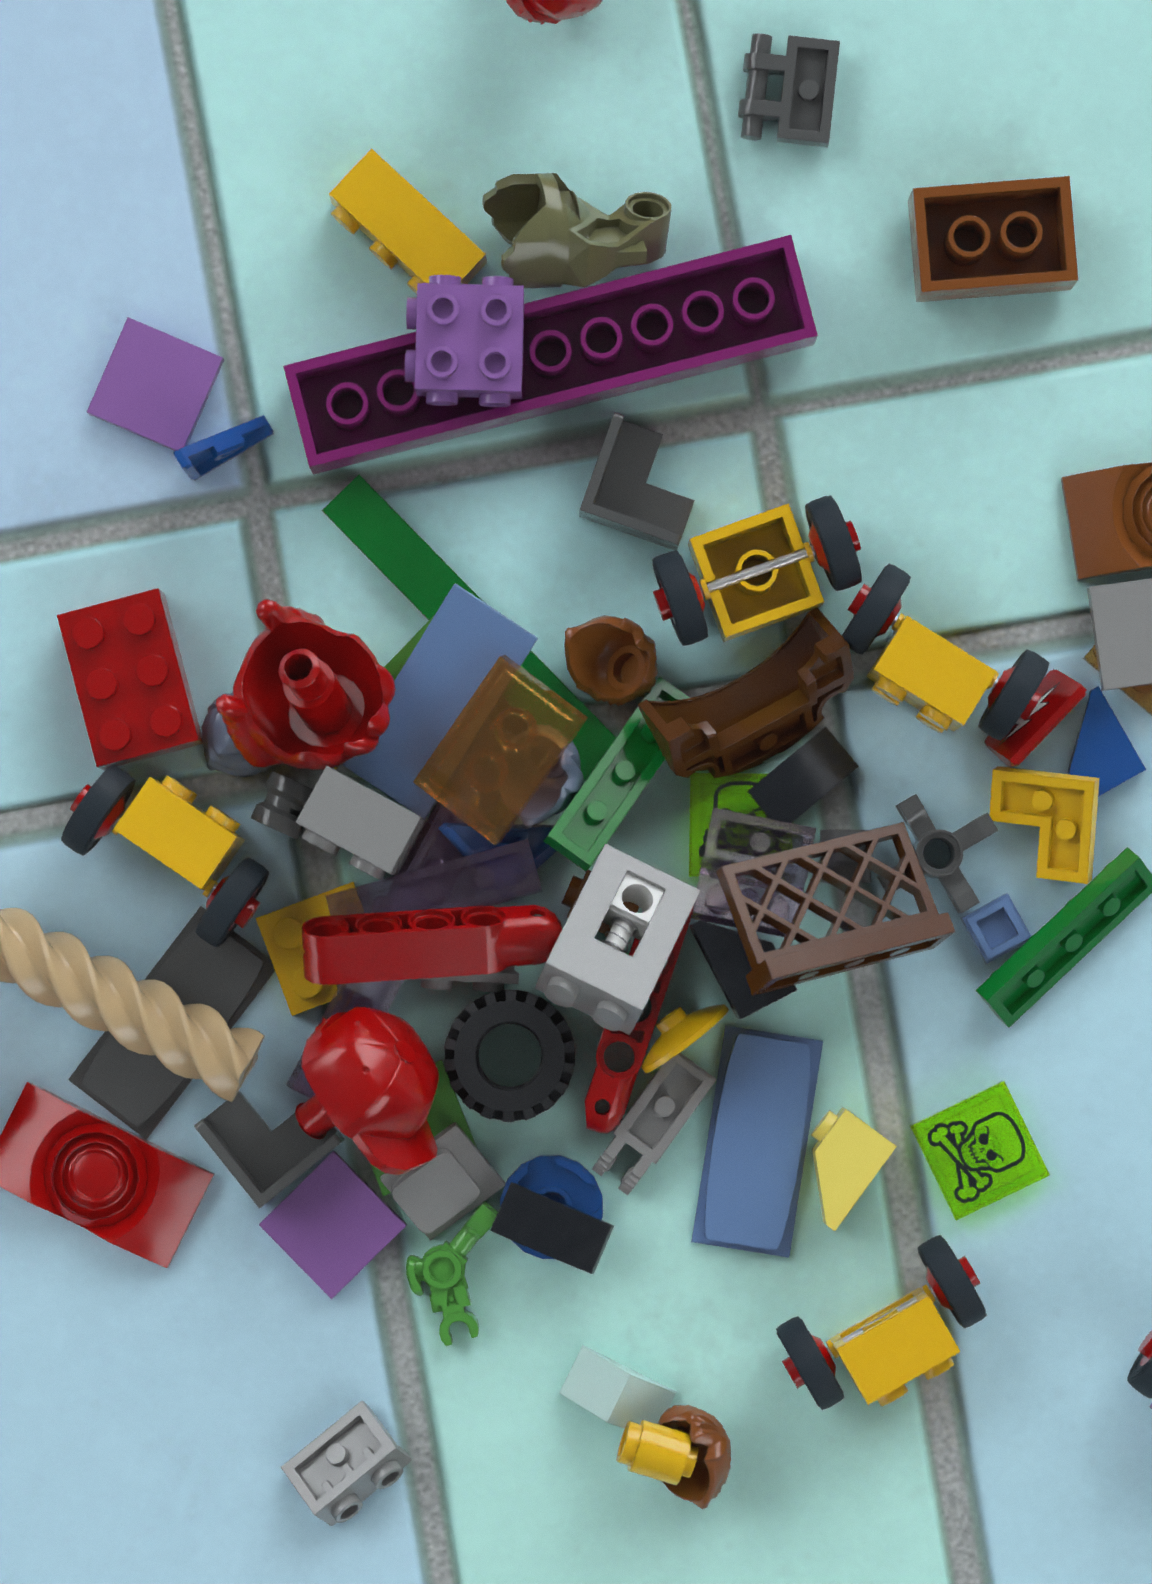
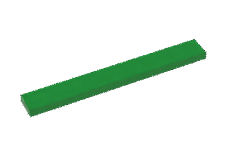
(427, 581)

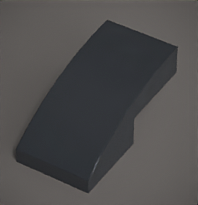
(803, 778)
(552, 1228)

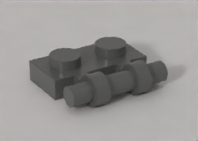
(807, 89)

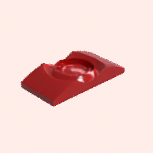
(99, 1175)

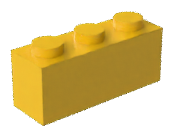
(403, 224)

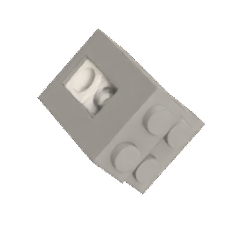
(600, 975)

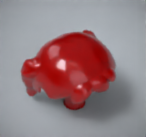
(306, 694)

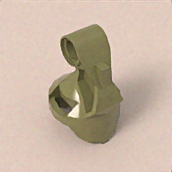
(565, 238)

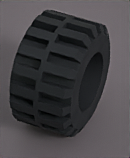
(500, 1101)

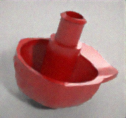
(373, 1085)

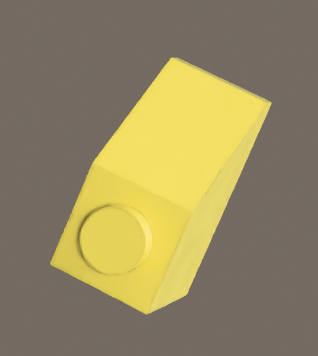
(845, 1162)

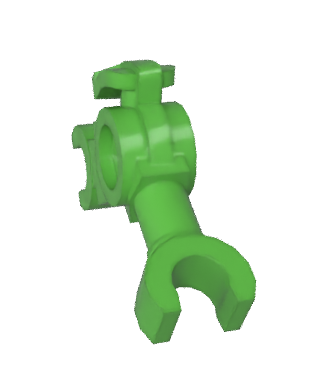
(444, 1273)

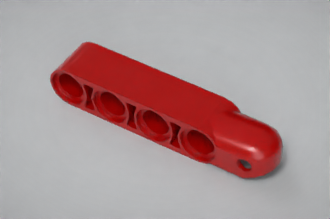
(426, 943)
(618, 1086)

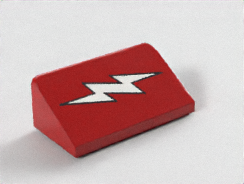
(1058, 698)

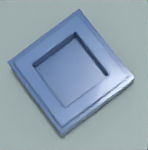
(996, 928)

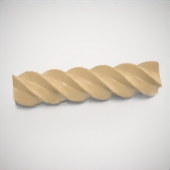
(138, 1014)

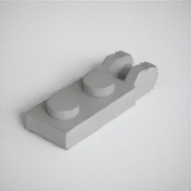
(657, 1117)

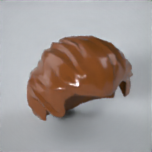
(611, 659)
(713, 1453)

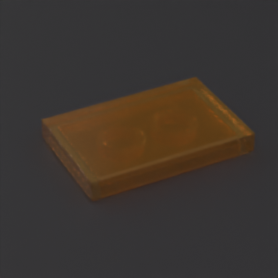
(500, 749)

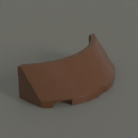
(759, 710)

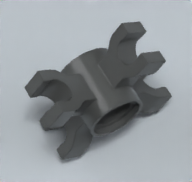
(950, 876)

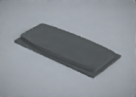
(139, 1085)

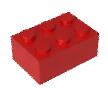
(130, 679)

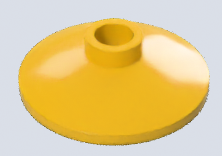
(679, 1032)

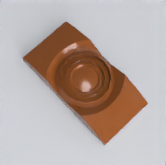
(1110, 519)

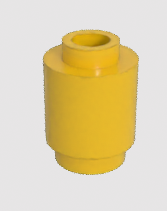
(657, 1451)

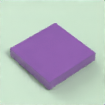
(155, 385)
(332, 1224)

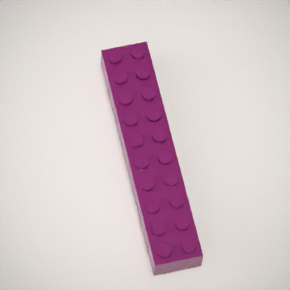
(574, 353)

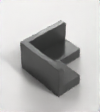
(619, 489)
(256, 1155)

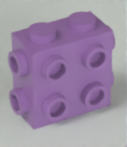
(466, 340)

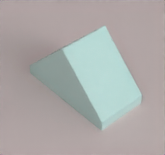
(615, 1390)

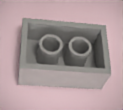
(361, 822)

